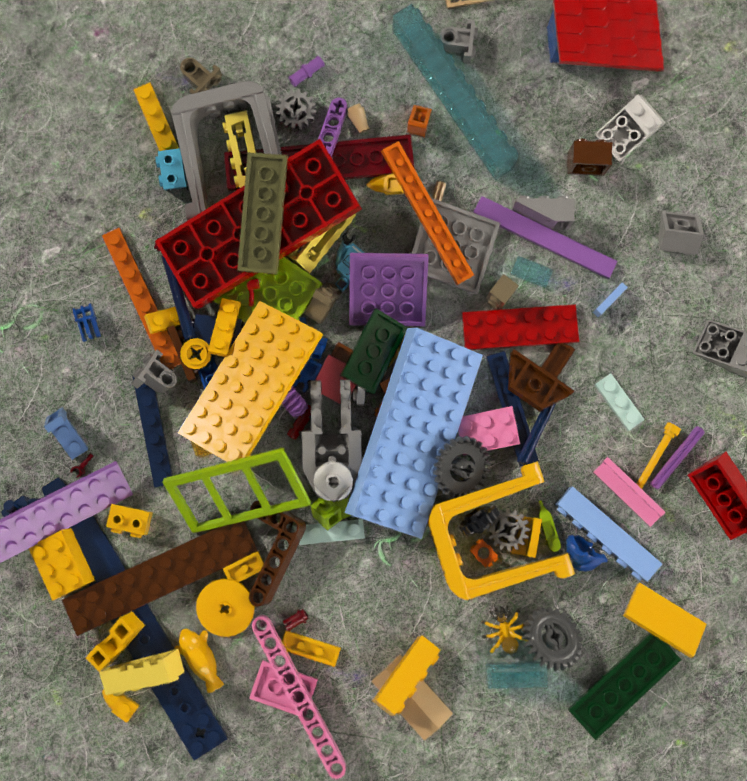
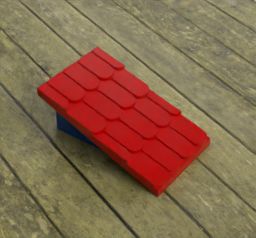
(606, 34)

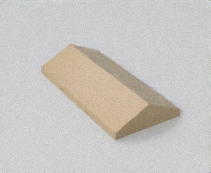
(424, 709)

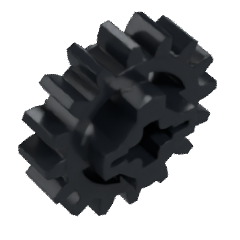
(479, 520)

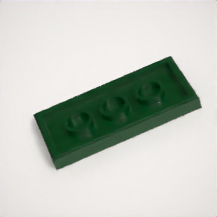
(373, 351)

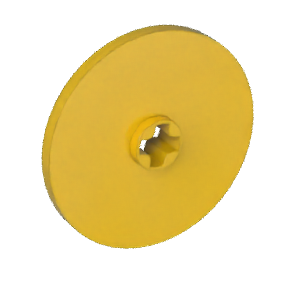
(225, 593)

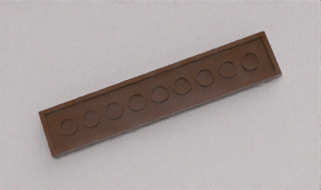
(158, 576)

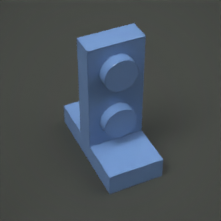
(65, 433)

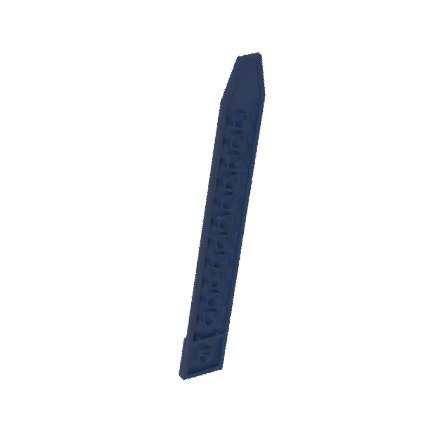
(179, 698)

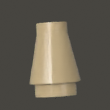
(358, 117)

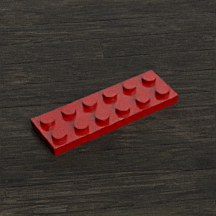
(520, 327)

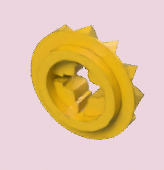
(186, 353)

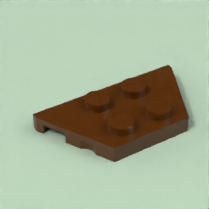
(534, 383)

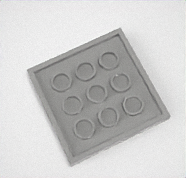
(474, 237)

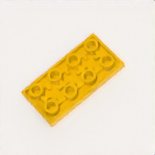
(665, 620)

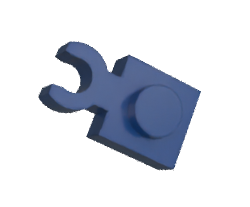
(309, 372)

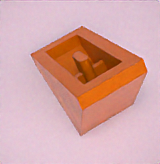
(419, 120)

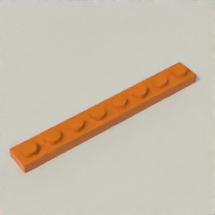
(427, 213)
(139, 294)

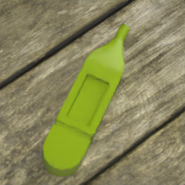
(549, 529)

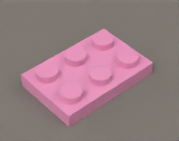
(492, 428)
(269, 690)

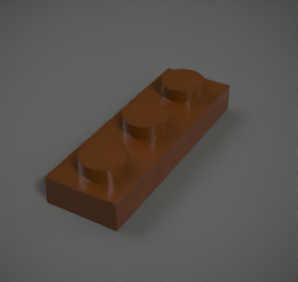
(177, 337)

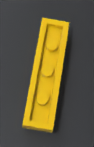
(155, 117)

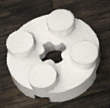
(333, 491)

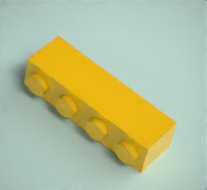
(406, 676)

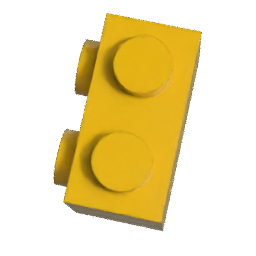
(129, 519)

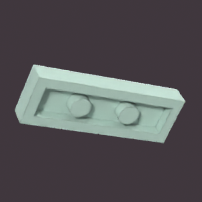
(619, 402)

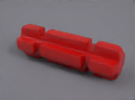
(299, 424)

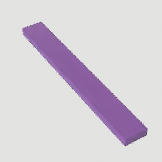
(546, 238)

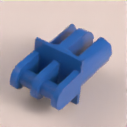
(86, 320)

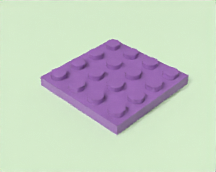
(390, 284)

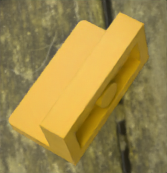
(531, 544)

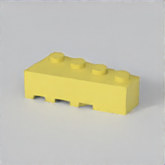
(142, 673)

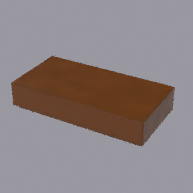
(558, 358)

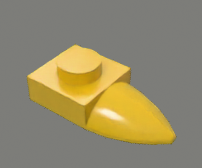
(385, 184)
(121, 705)

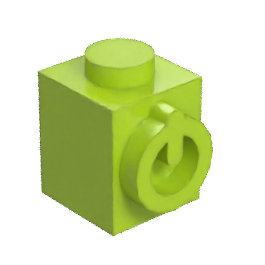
(326, 513)

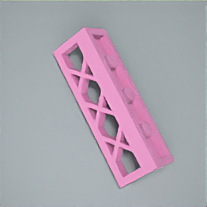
(629, 492)

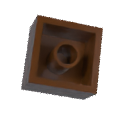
(589, 157)

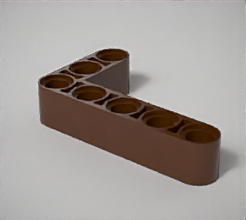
(277, 551)

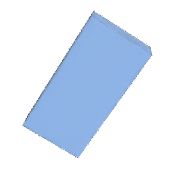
(610, 299)

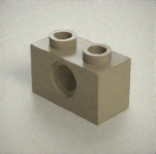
(501, 292)

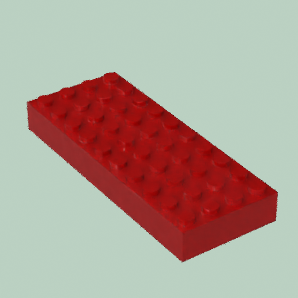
(206, 247)

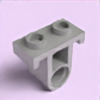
(462, 40)
(153, 373)

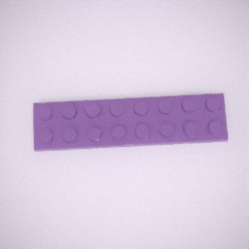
(62, 509)

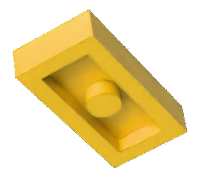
(161, 320)
(245, 567)

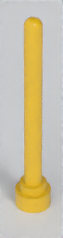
(670, 432)

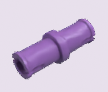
(306, 71)

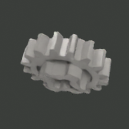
(288, 108)
(520, 525)

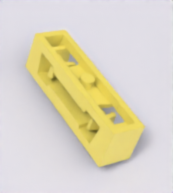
(237, 121)
(318, 247)

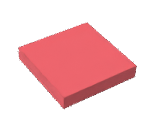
(331, 378)

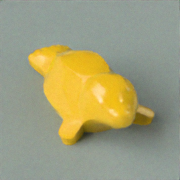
(200, 657)

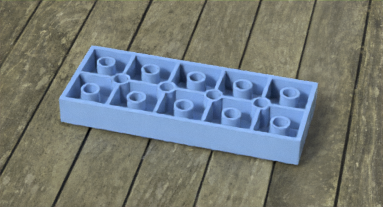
(413, 424)

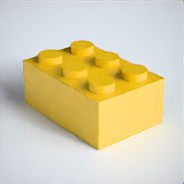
(61, 563)

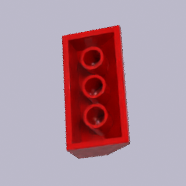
(723, 492)

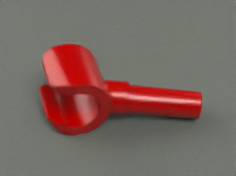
(252, 285)

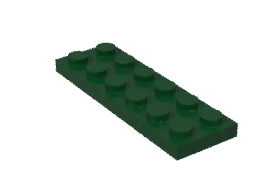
(624, 685)

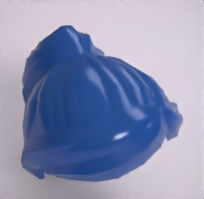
(583, 554)

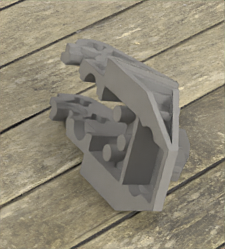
(322, 448)

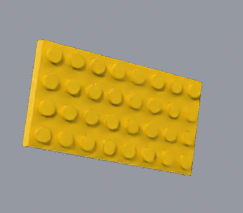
(250, 383)

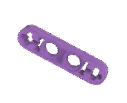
(333, 131)

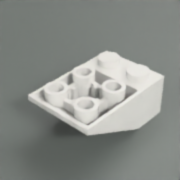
(630, 127)

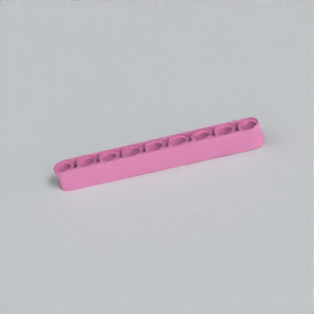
(299, 705)

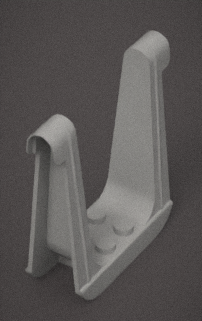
(192, 108)

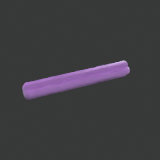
(677, 457)

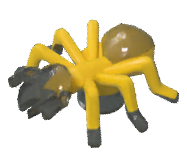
(505, 633)

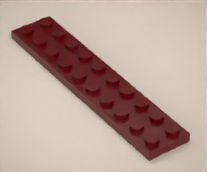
(353, 157)

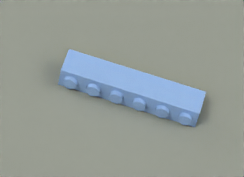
(608, 534)

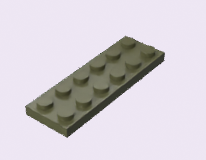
(262, 213)

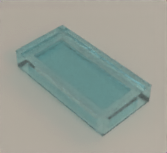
(531, 271)

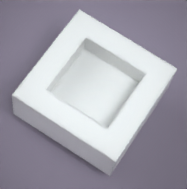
(359, 396)

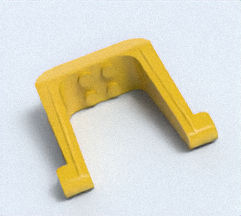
(450, 561)

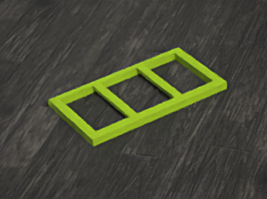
(244, 463)

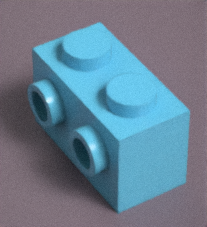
(172, 170)

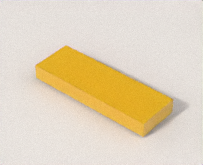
(311, 648)

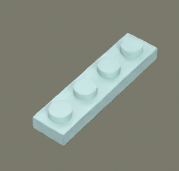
(341, 531)

